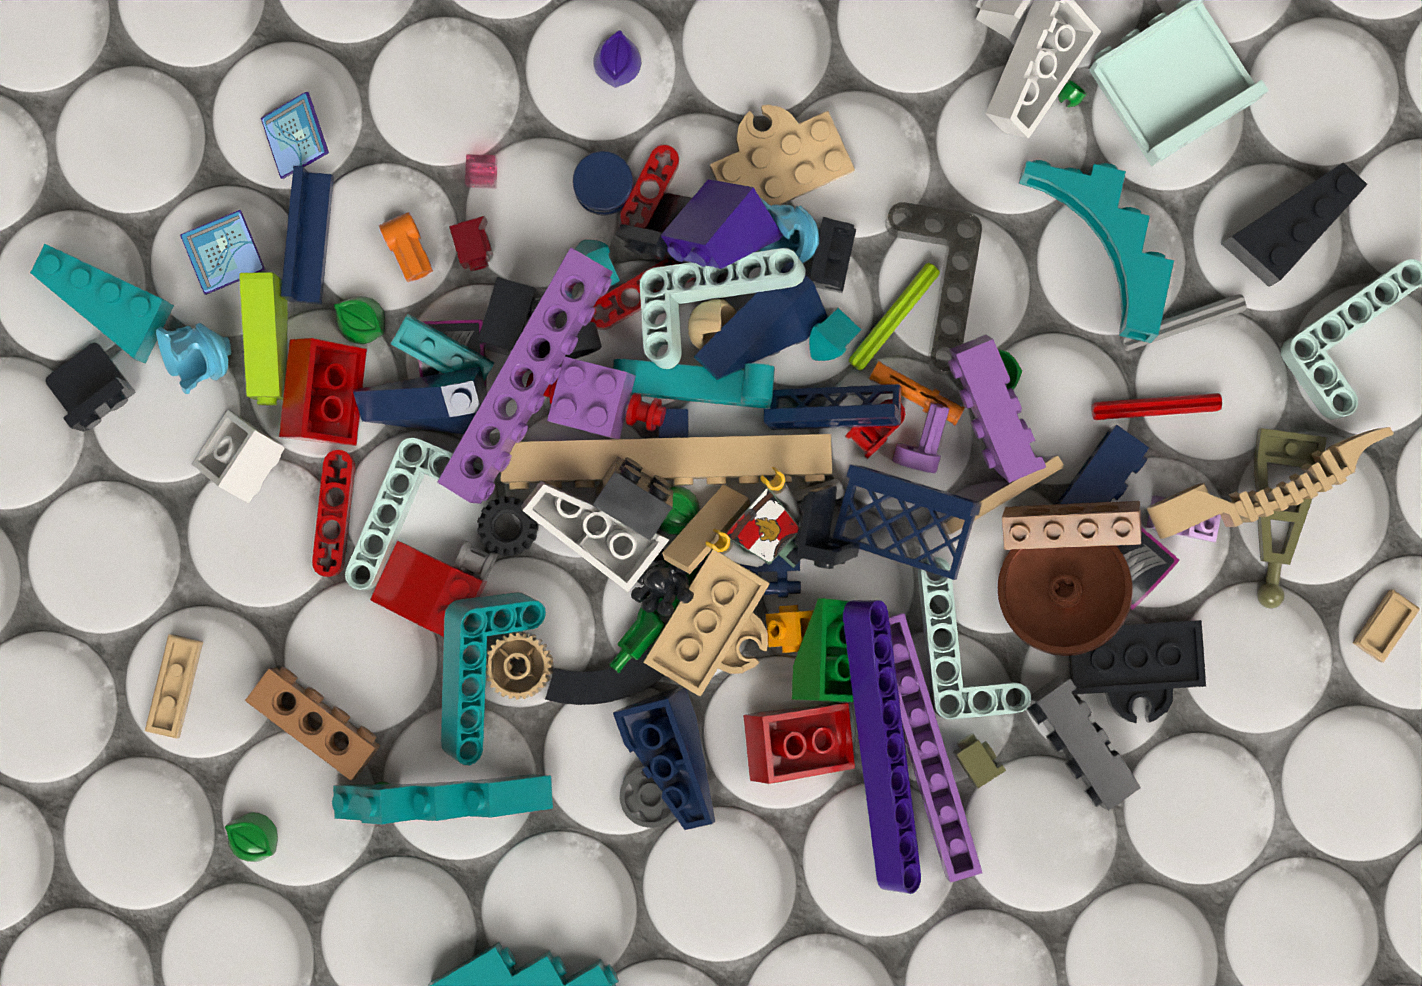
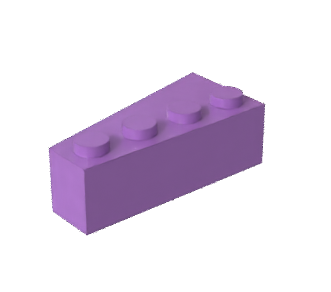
(994, 409)

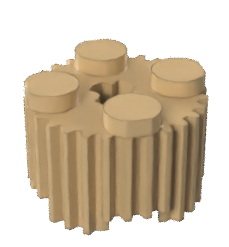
(500, 665)

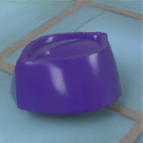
(617, 60)

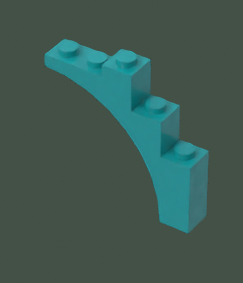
(1095, 198)
(442, 800)
(496, 968)

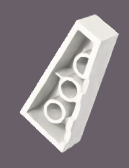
(1040, 64)
(594, 534)

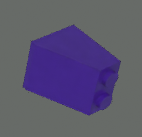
(720, 226)

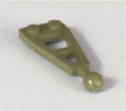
(1286, 450)

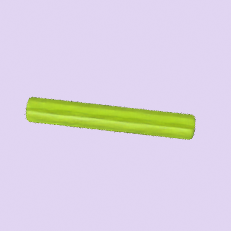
(894, 316)

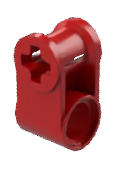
(876, 434)

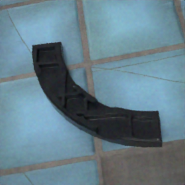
(602, 685)

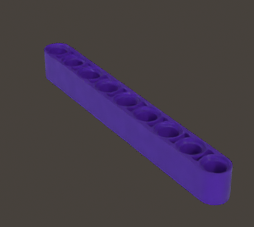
(882, 745)

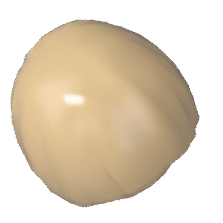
(708, 319)

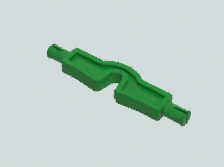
(642, 633)

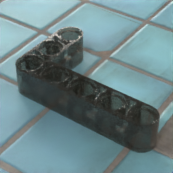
(951, 277)

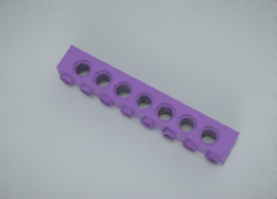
(508, 385)
(931, 760)

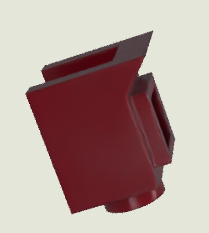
(472, 243)

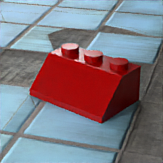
(320, 391)

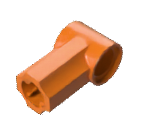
(403, 239)

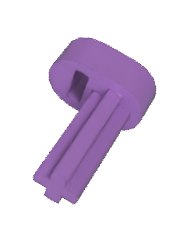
(925, 455)

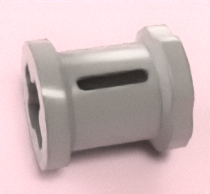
(475, 560)

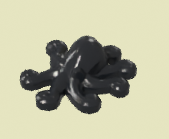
(663, 582)

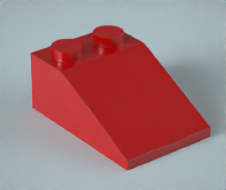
(423, 587)
(798, 742)

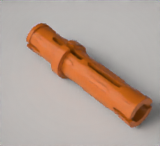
(915, 392)

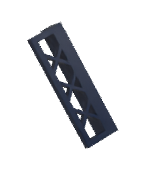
(307, 236)
(834, 415)

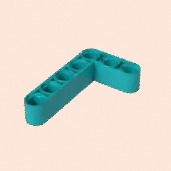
(695, 384)
(472, 664)

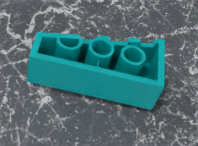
(110, 304)

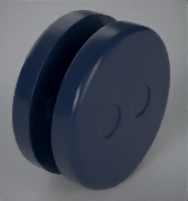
(602, 183)

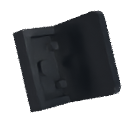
(649, 240)
(89, 387)
(813, 536)

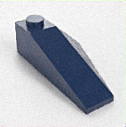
(764, 327)
(430, 402)
(669, 745)

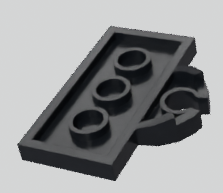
(1143, 663)

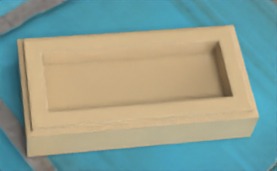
(1386, 625)

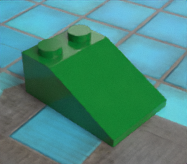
(822, 660)

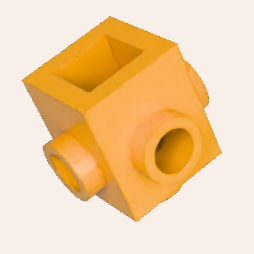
(785, 627)

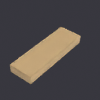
(720, 513)
(174, 686)

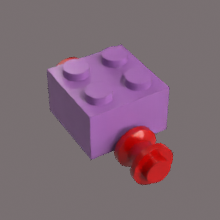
(598, 399)

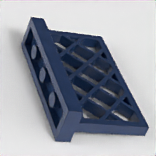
(914, 493)

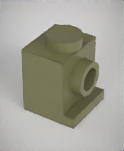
(977, 760)

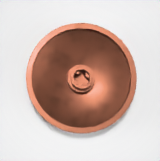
(1065, 596)

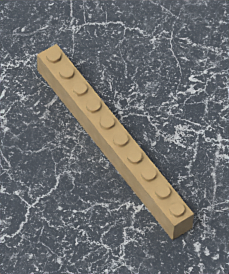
(672, 459)

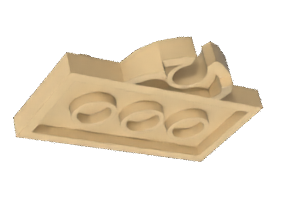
(786, 158)
(711, 626)

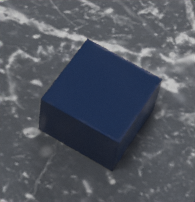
(675, 424)

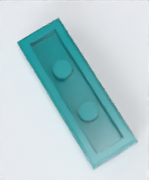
(437, 348)

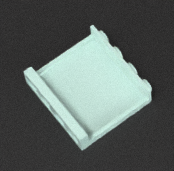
(1174, 80)

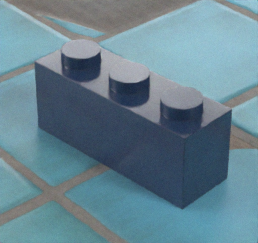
(1106, 469)

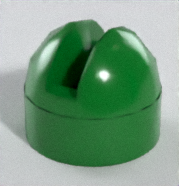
(1073, 93)

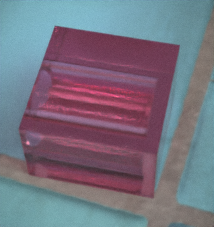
(481, 171)

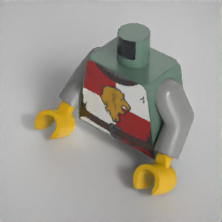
(764, 528)

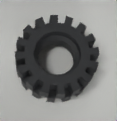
(488, 533)

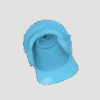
(798, 230)
(194, 354)

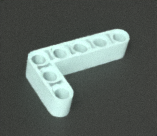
(705, 288)
(1342, 326)
(400, 501)
(950, 652)

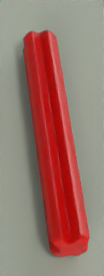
(1156, 406)

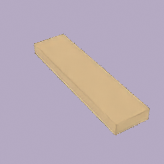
(1007, 492)

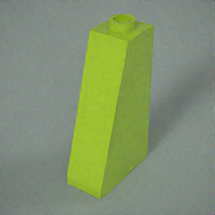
(264, 336)

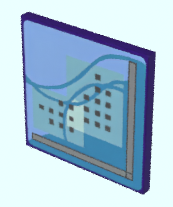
(294, 135)
(222, 252)

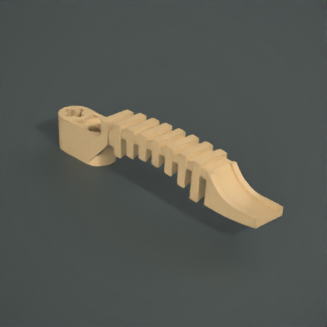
(1197, 505)

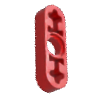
(651, 164)

